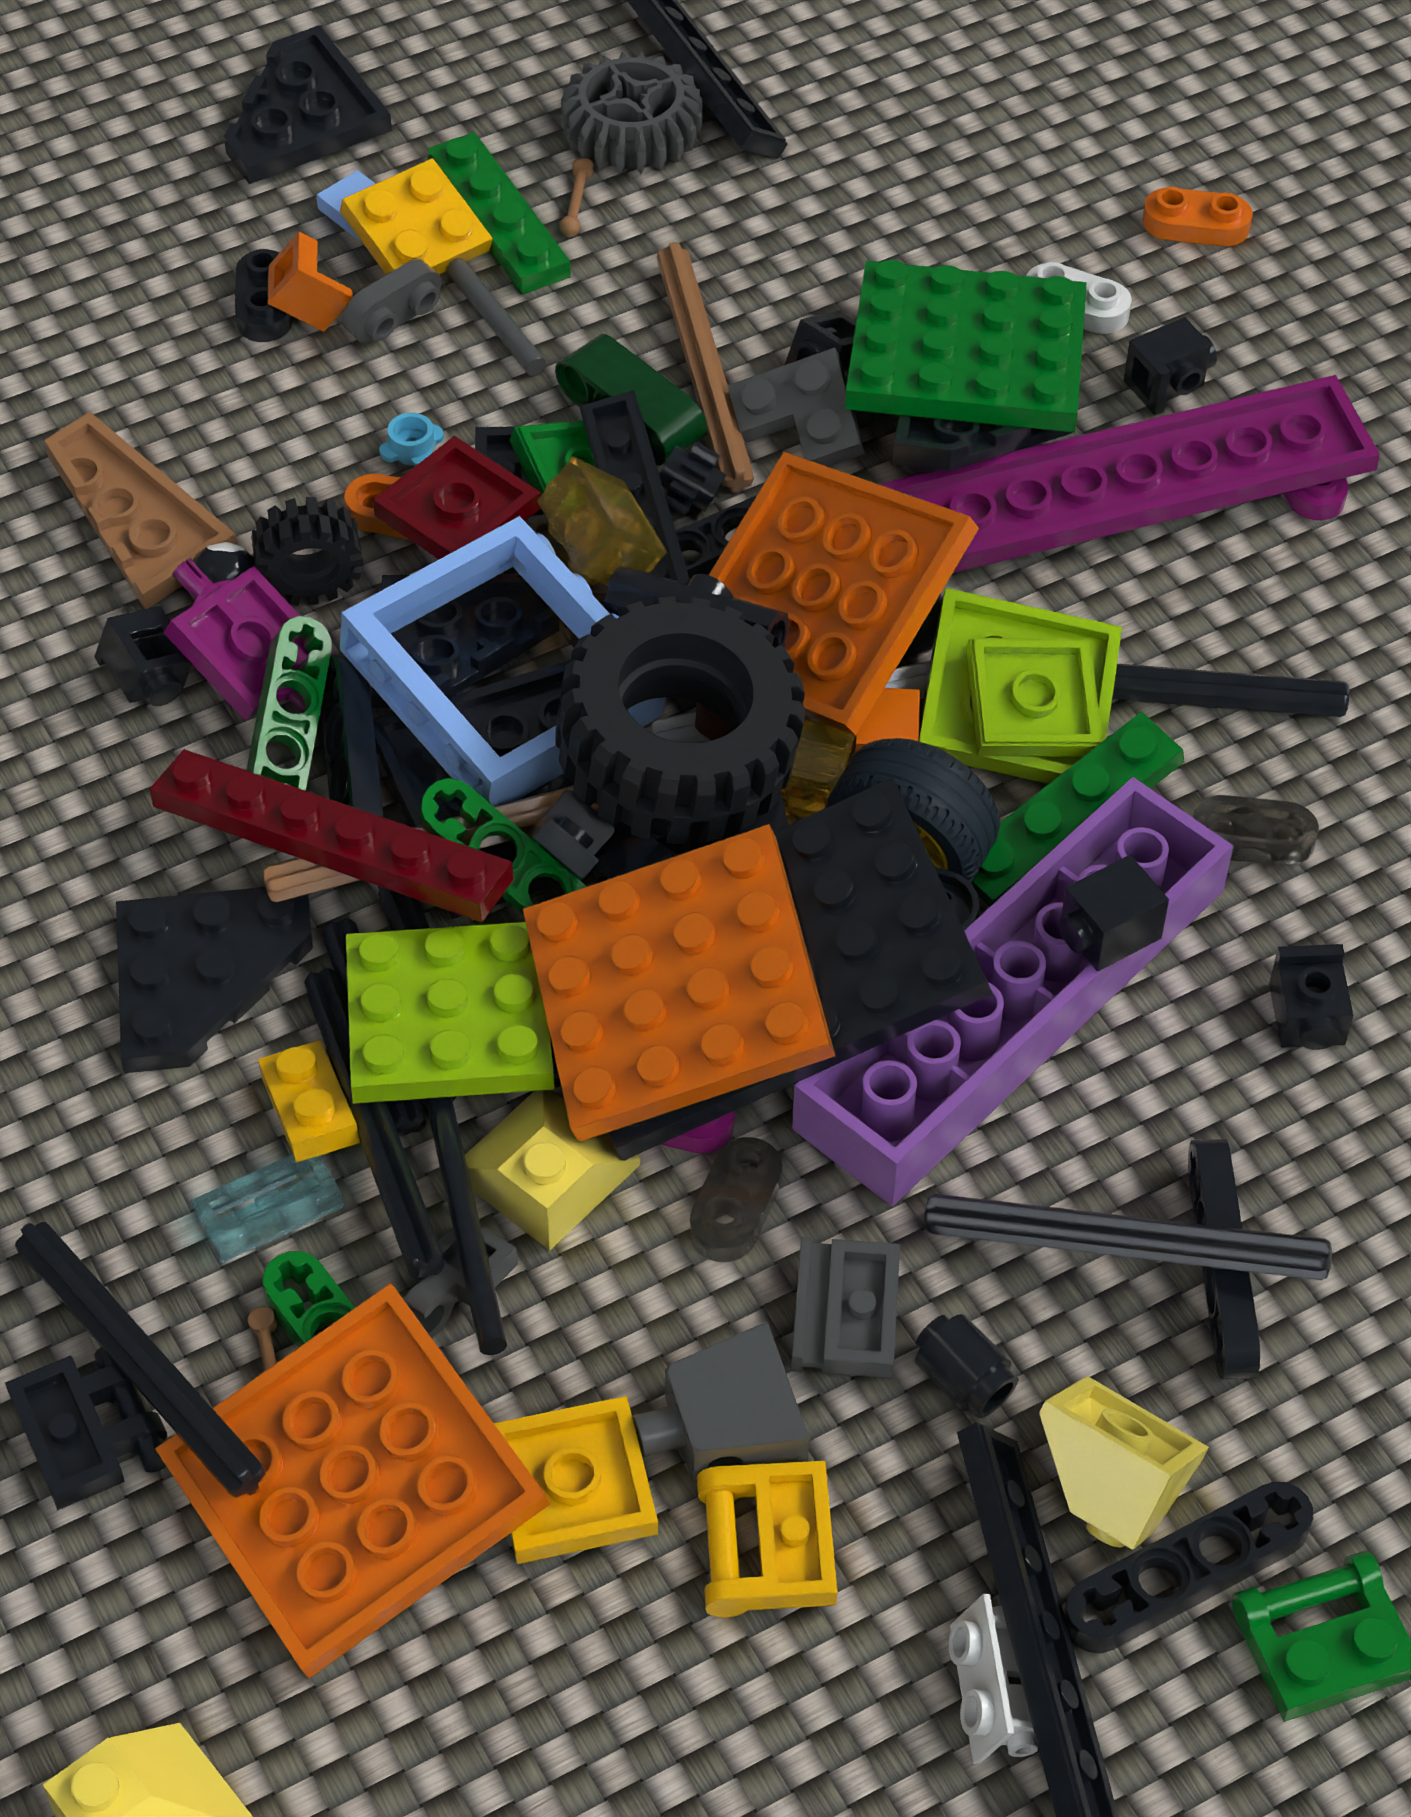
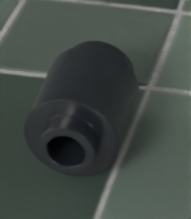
(965, 1364)

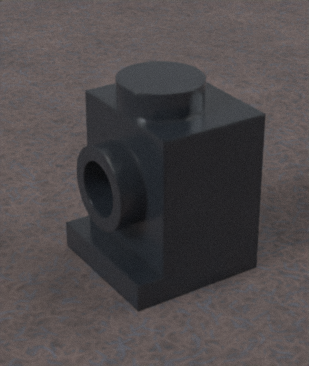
(1168, 363)
(147, 666)
(1311, 996)

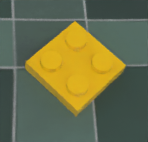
(416, 218)
(591, 1475)

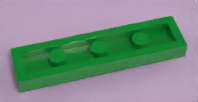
(519, 237)
(1053, 813)

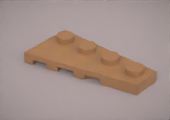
(133, 507)

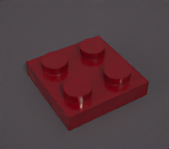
(454, 499)

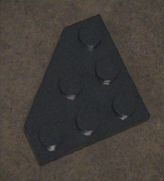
(302, 108)
(949, 444)
(474, 632)
(197, 965)

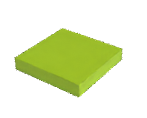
(1033, 697)

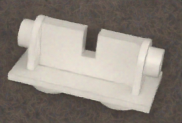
(991, 1708)

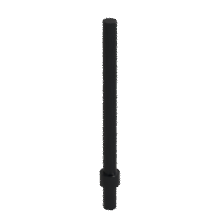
(466, 1225)

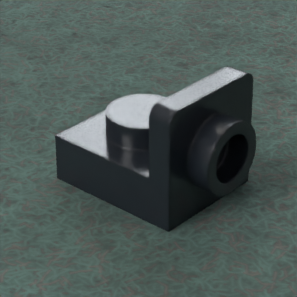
(821, 334)
(572, 833)

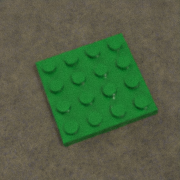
(968, 346)

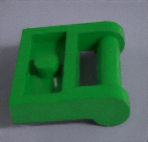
(1331, 1658)

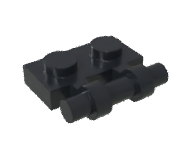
(67, 1434)

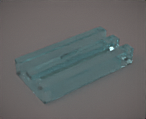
(272, 1212)

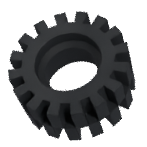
(302, 529)

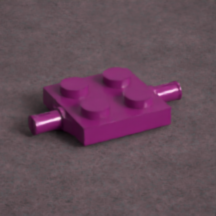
(231, 634)

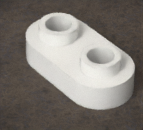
(1106, 300)

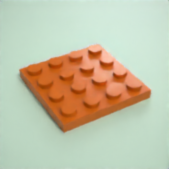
(851, 572)
(676, 983)
(371, 1481)

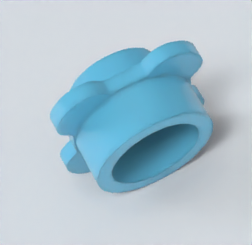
(410, 439)

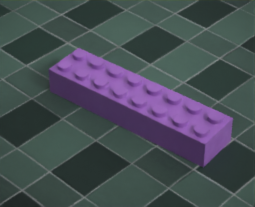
(920, 1094)

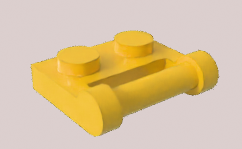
(792, 1537)

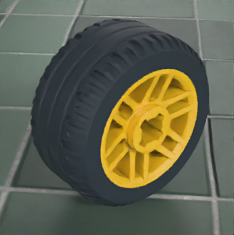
(940, 793)

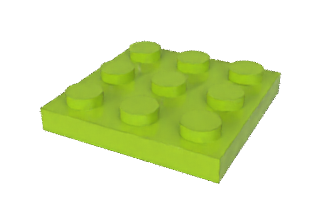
(947, 702)
(445, 1013)

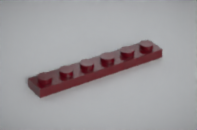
(333, 835)

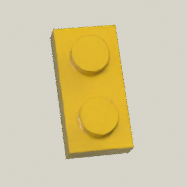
(308, 1101)

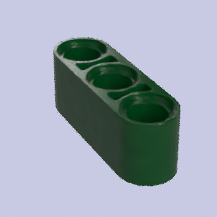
(609, 369)

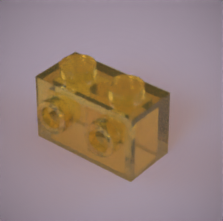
(598, 523)

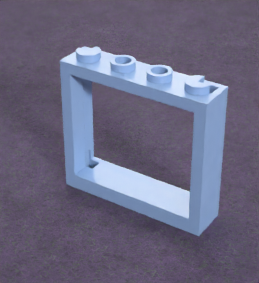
(417, 699)

